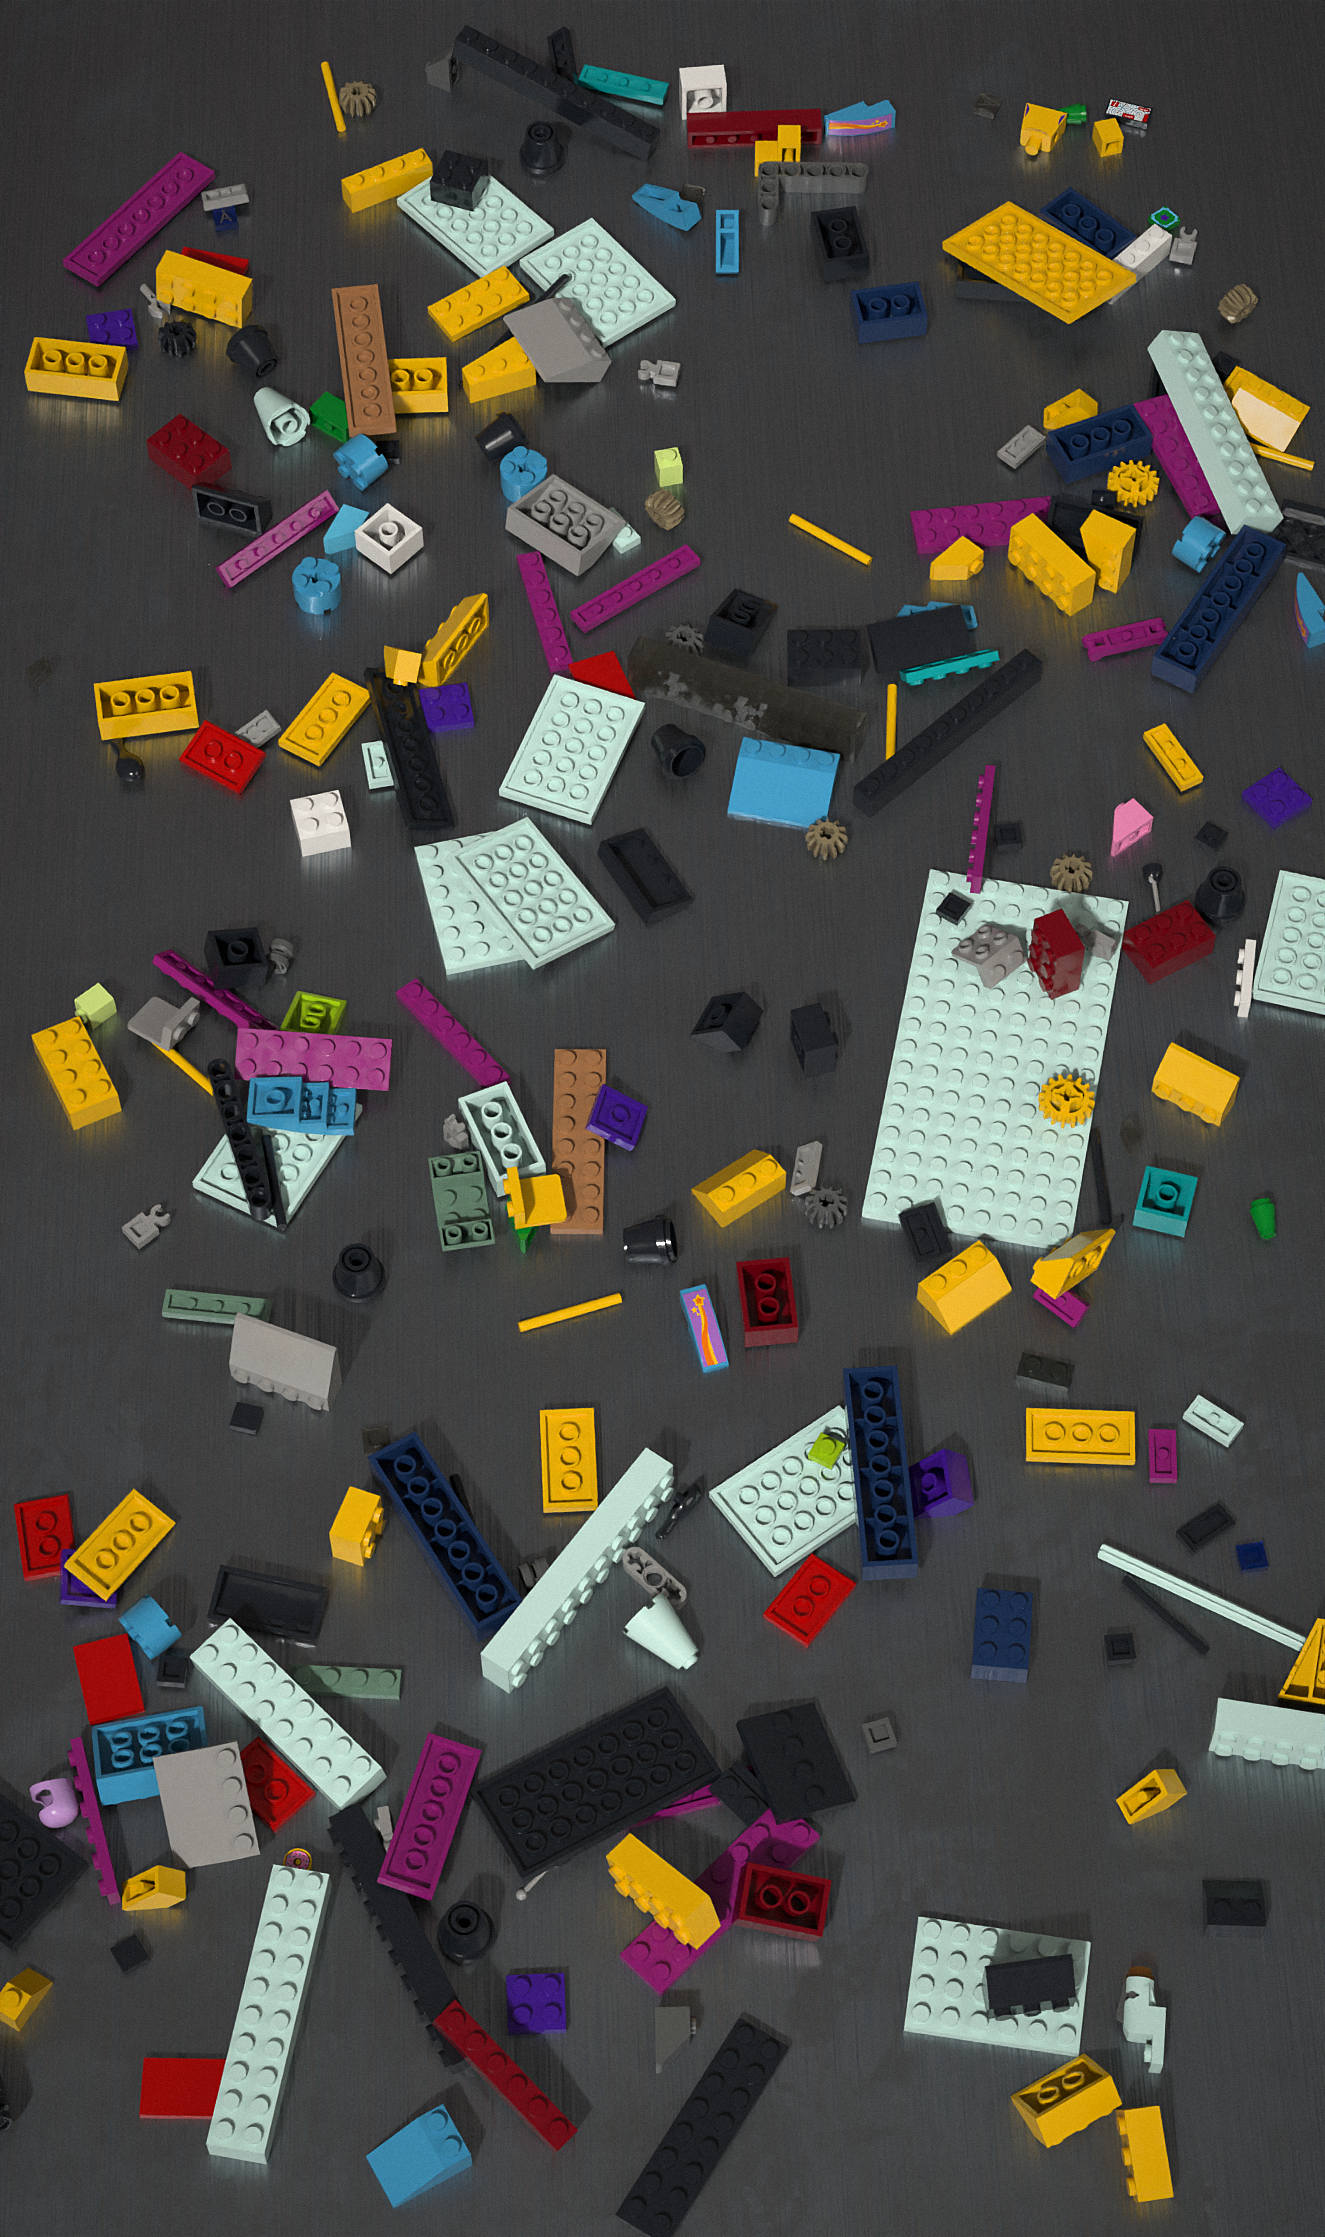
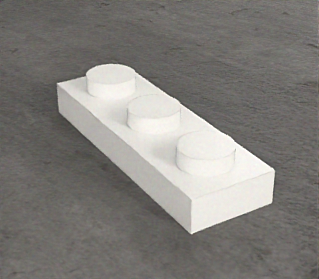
(1245, 977)

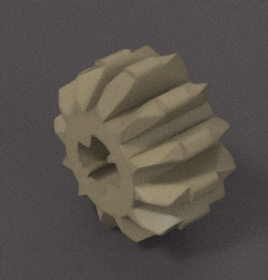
(357, 98)
(1237, 303)
(664, 509)
(826, 838)
(1071, 873)

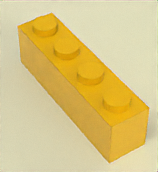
(386, 180)

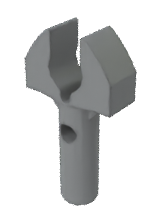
(152, 297)

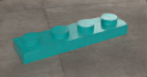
(623, 84)
(959, 664)

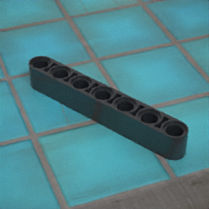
(243, 1148)

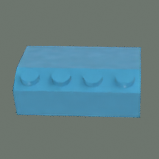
(783, 783)
(126, 1750)

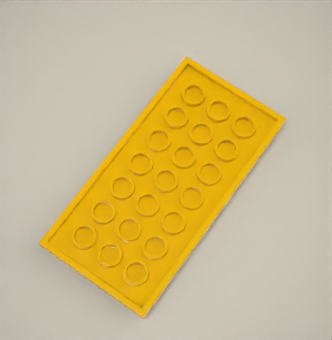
(1039, 262)

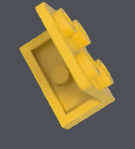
(534, 1199)

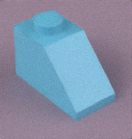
(342, 530)

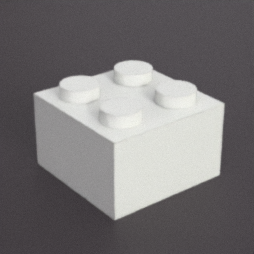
(702, 89)
(389, 538)
(320, 823)

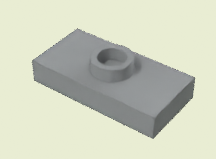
(225, 197)
(1021, 446)
(259, 729)
(806, 1168)

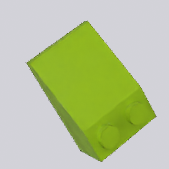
(314, 1014)

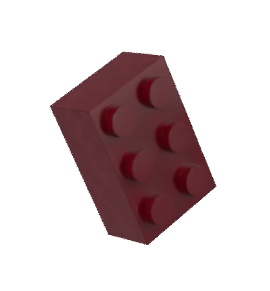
(188, 452)
(1168, 942)
(1056, 954)
(766, 1302)
(781, 1902)

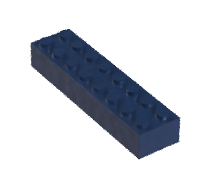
(1218, 609)
(879, 1473)
(445, 1535)

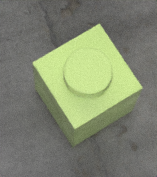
(668, 467)
(95, 1006)

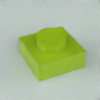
(826, 1451)

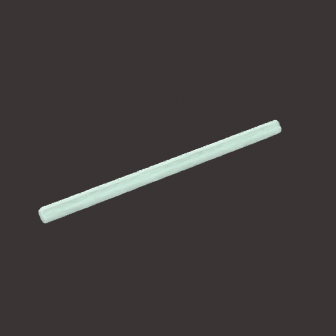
(1202, 1597)

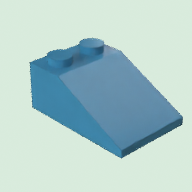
(419, 2156)

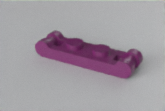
(1124, 638)

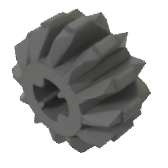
(685, 639)
(835, 1209)

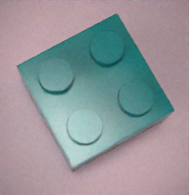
(1165, 1201)

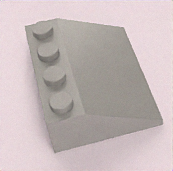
(559, 342)
(563, 524)
(284, 1362)
(206, 1805)

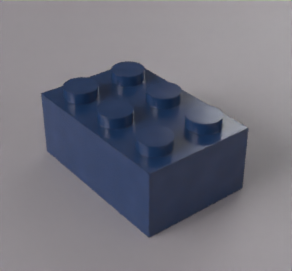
(888, 312)
(1001, 1635)

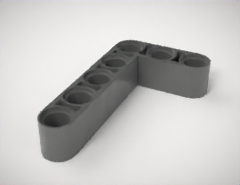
(805, 178)

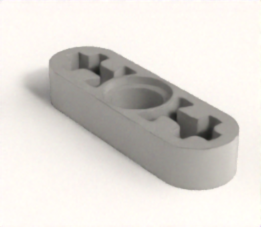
(635, 1572)

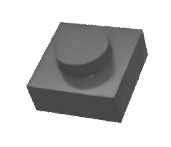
(879, 1735)

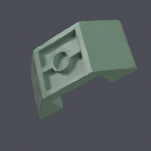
(461, 1201)

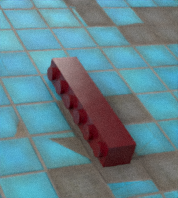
(746, 127)
(504, 2076)

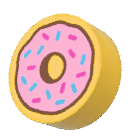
(298, 1859)

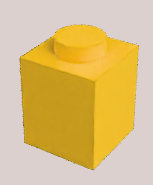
(1107, 137)

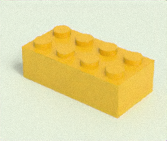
(204, 289)
(76, 368)
(419, 384)
(1051, 564)
(146, 705)
(76, 1073)
(662, 1892)

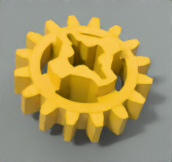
(1133, 483)
(1066, 1101)

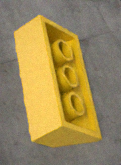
(453, 640)

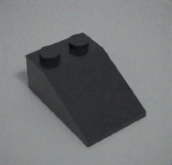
(740, 623)

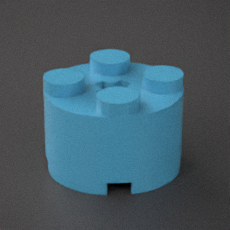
(360, 461)
(521, 472)
(1198, 543)
(317, 585)
(149, 1626)

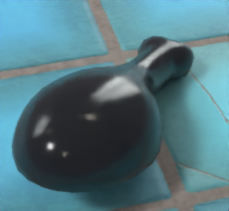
(128, 765)
(682, 1508)

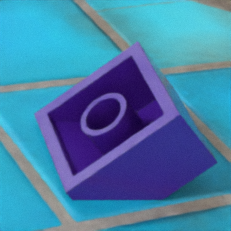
(940, 1485)

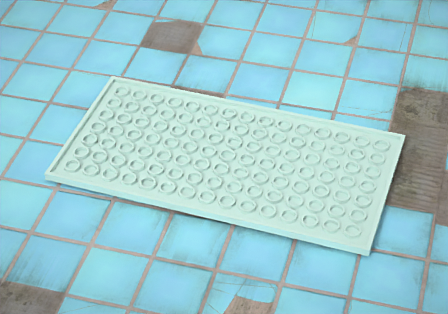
(970, 1070)

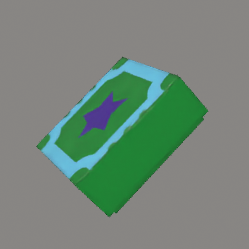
(1164, 218)

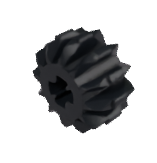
(177, 338)

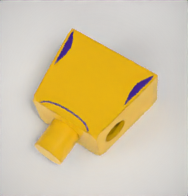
(1041, 128)

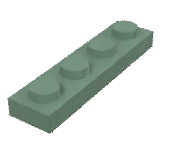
(213, 1307)
(348, 1681)

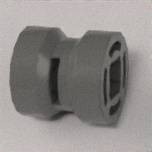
(279, 955)
(526, 1574)

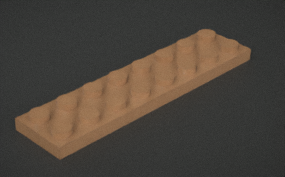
(363, 360)
(575, 1150)

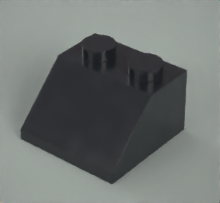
(728, 1022)
(1233, 1909)

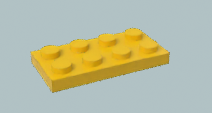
(478, 303)
(325, 719)
(1080, 1436)
(568, 1460)
(119, 1544)

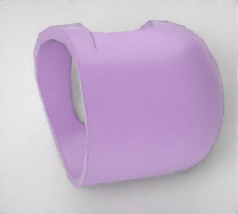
(60, 1806)

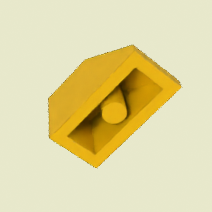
(1069, 410)
(958, 561)
(401, 665)
(1151, 1795)
(154, 1889)
(22, 1997)

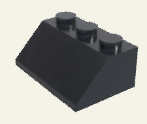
(231, 507)
(1029, 1987)

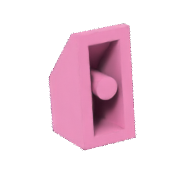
(1129, 825)

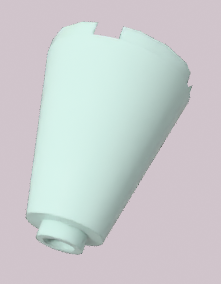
(281, 417)
(663, 1633)

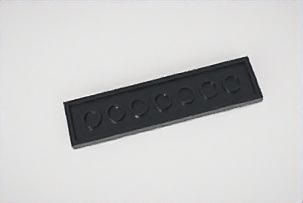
(409, 753)
(702, 2132)

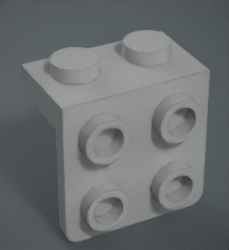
(992, 952)
(163, 1022)

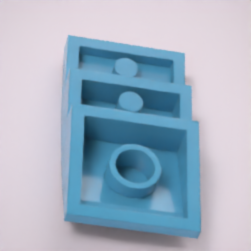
(301, 1106)

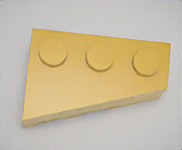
(498, 372)
(1108, 549)
(1307, 1678)
(1144, 2152)

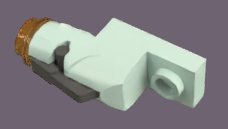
(1141, 2017)

